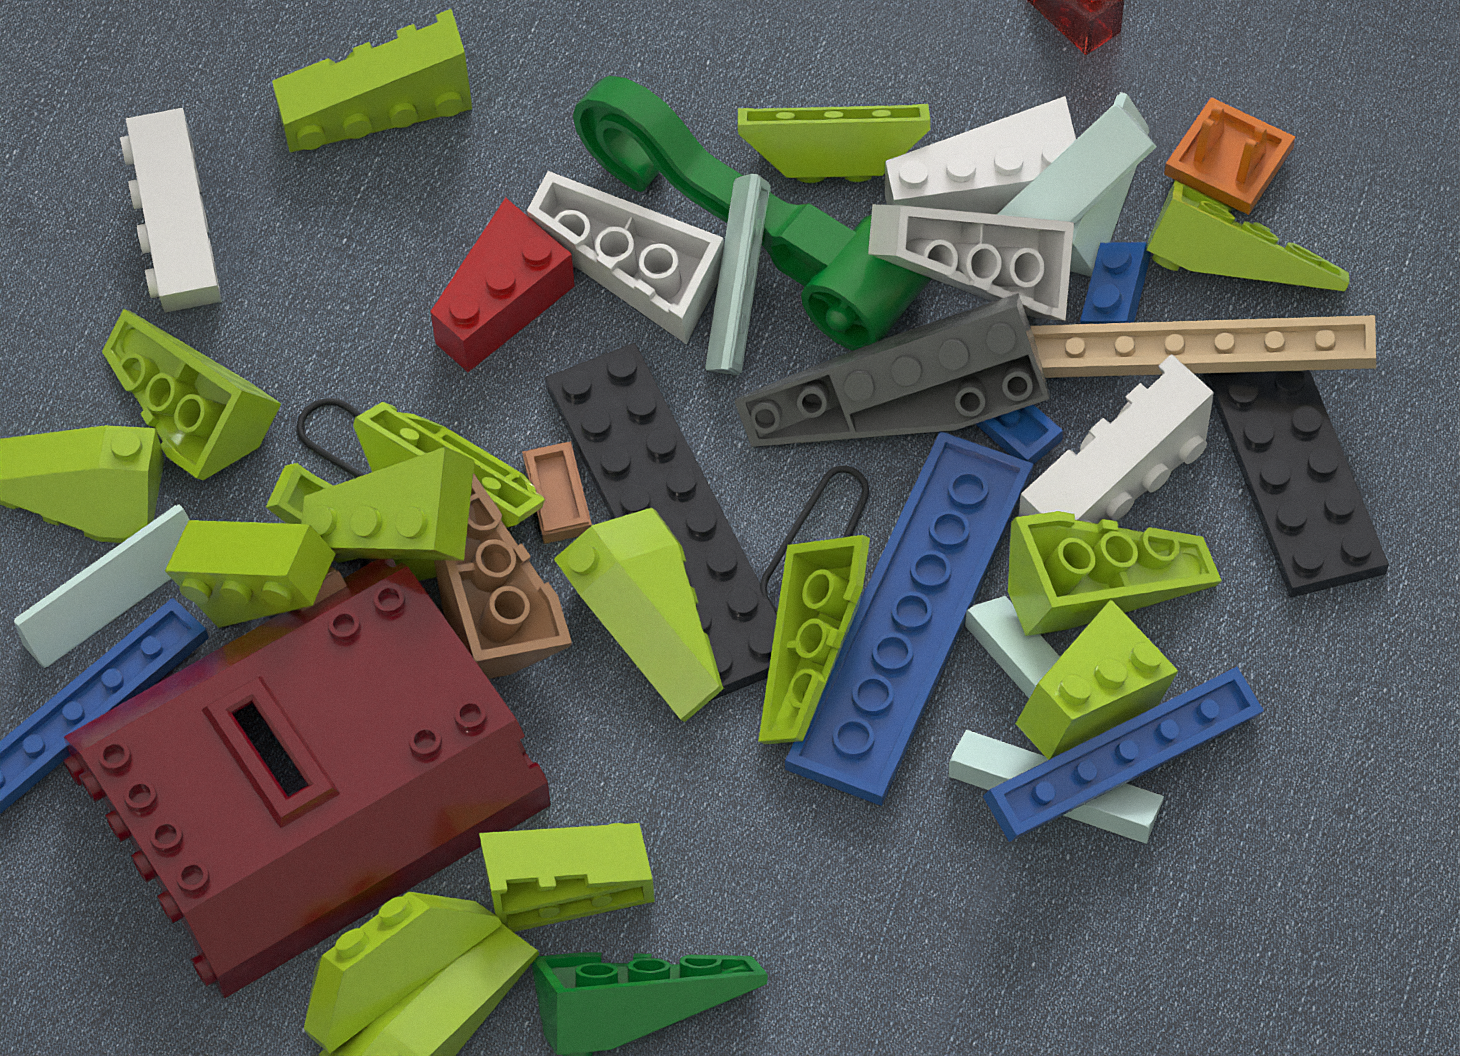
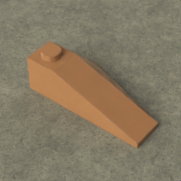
(498, 597)

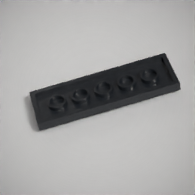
(1298, 479)

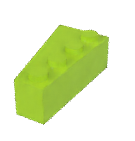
(376, 87)

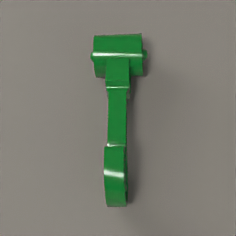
(845, 288)

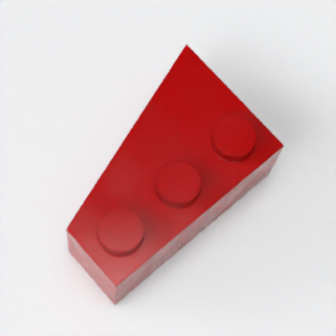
(500, 287)

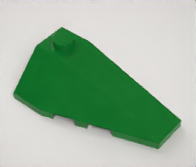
(606, 1005)

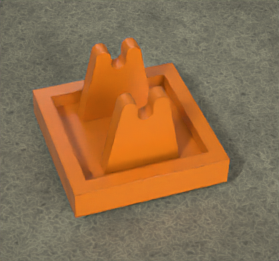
(1229, 155)

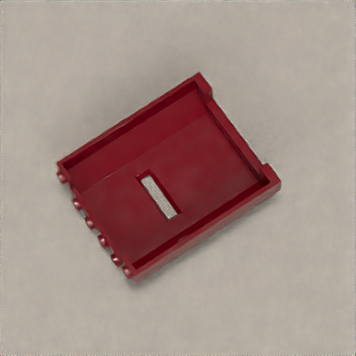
(383, 723)

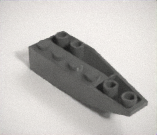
(907, 383)

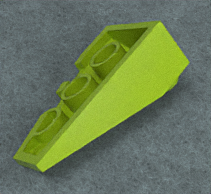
(85, 478)
(640, 591)
(449, 1005)

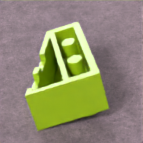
(398, 511)
(249, 568)
(1096, 684)
(565, 873)

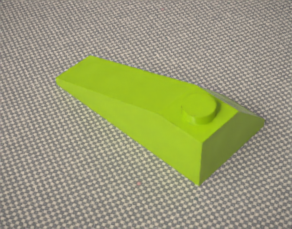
(1206, 239)
(194, 403)
(1072, 568)
(813, 619)

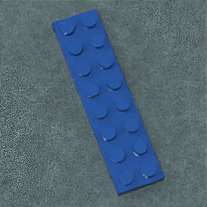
(910, 617)

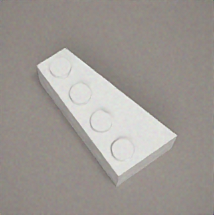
(981, 166)
(172, 210)
(632, 251)
(980, 253)
(1131, 454)

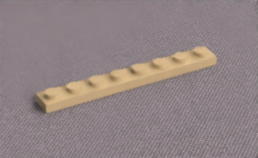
(1208, 346)

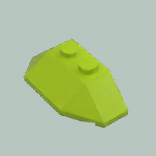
(833, 140)
(398, 436)
(389, 960)

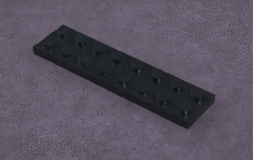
(645, 464)

